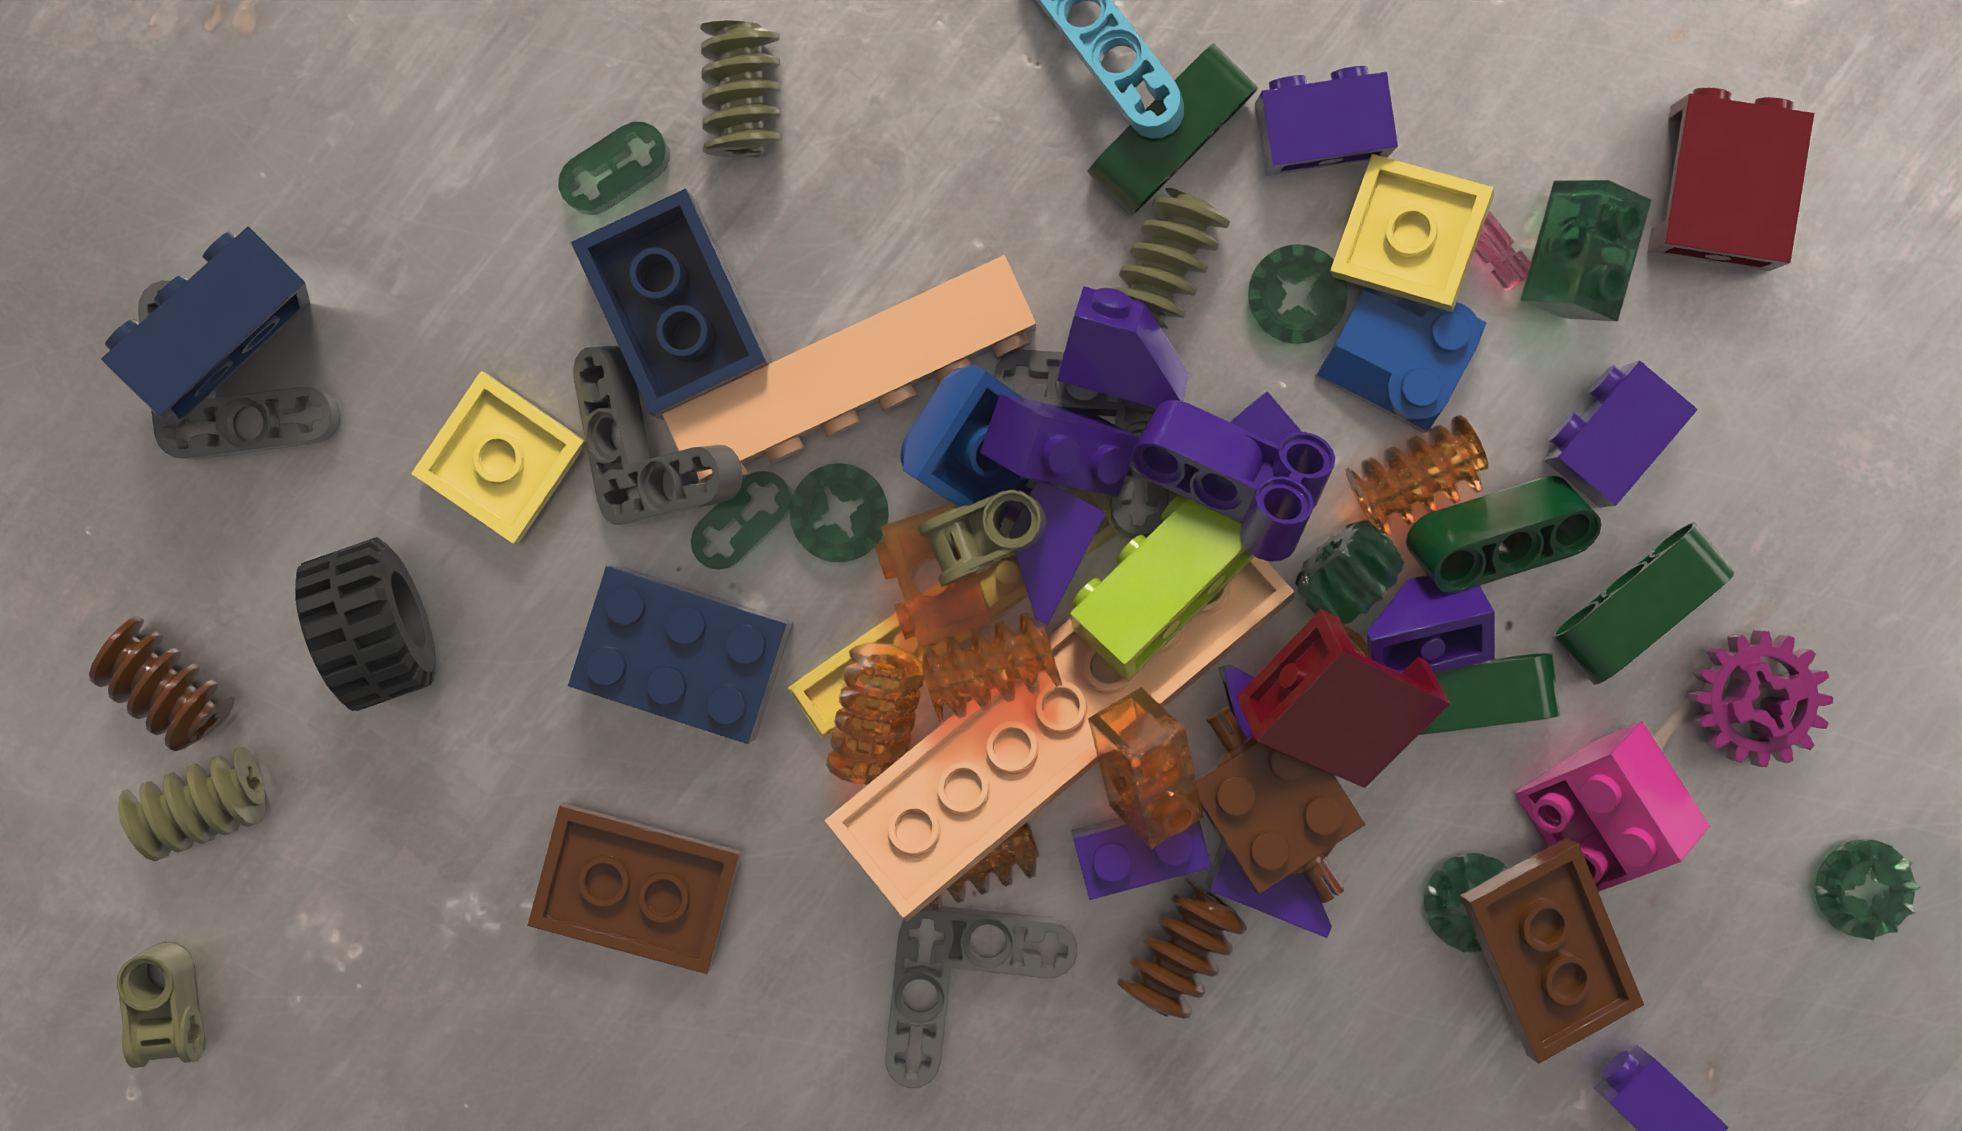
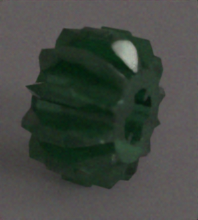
(1350, 571)

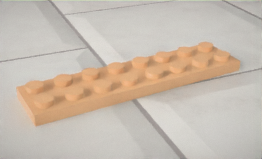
(1002, 765)

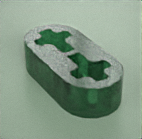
(606, 156)
(752, 531)

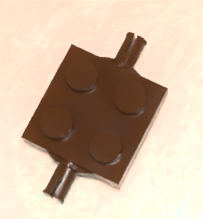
(1274, 811)

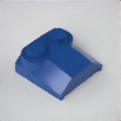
(1402, 355)
(948, 440)

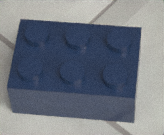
(671, 302)
(206, 325)
(680, 654)

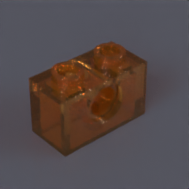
(936, 617)
(1146, 767)

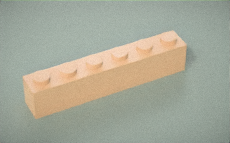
(859, 368)

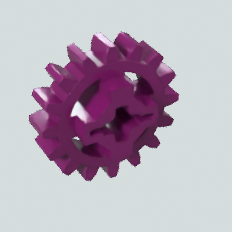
(1784, 691)

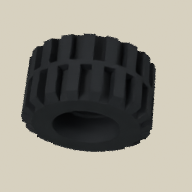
(365, 624)

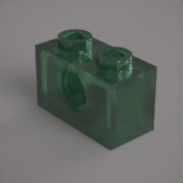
(1586, 249)

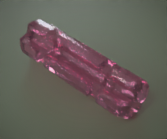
(1495, 247)

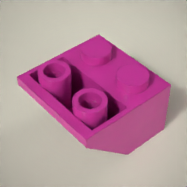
(1618, 806)

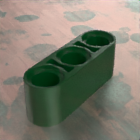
(1140, 166)
(1503, 534)
(1644, 603)
(1498, 693)

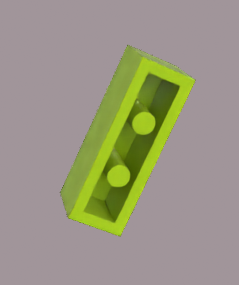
(1159, 585)

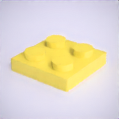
(1412, 232)
(499, 458)

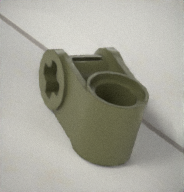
(979, 535)
(157, 1019)

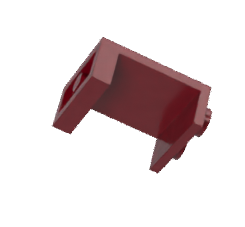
(1735, 180)
(1338, 705)

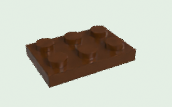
(634, 888)
(1552, 950)

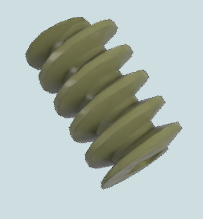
(739, 88)
(1170, 253)
(196, 810)

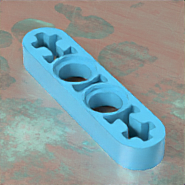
(1096, 40)

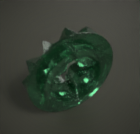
(1295, 265)
(811, 504)
(1848, 868)
(1443, 895)

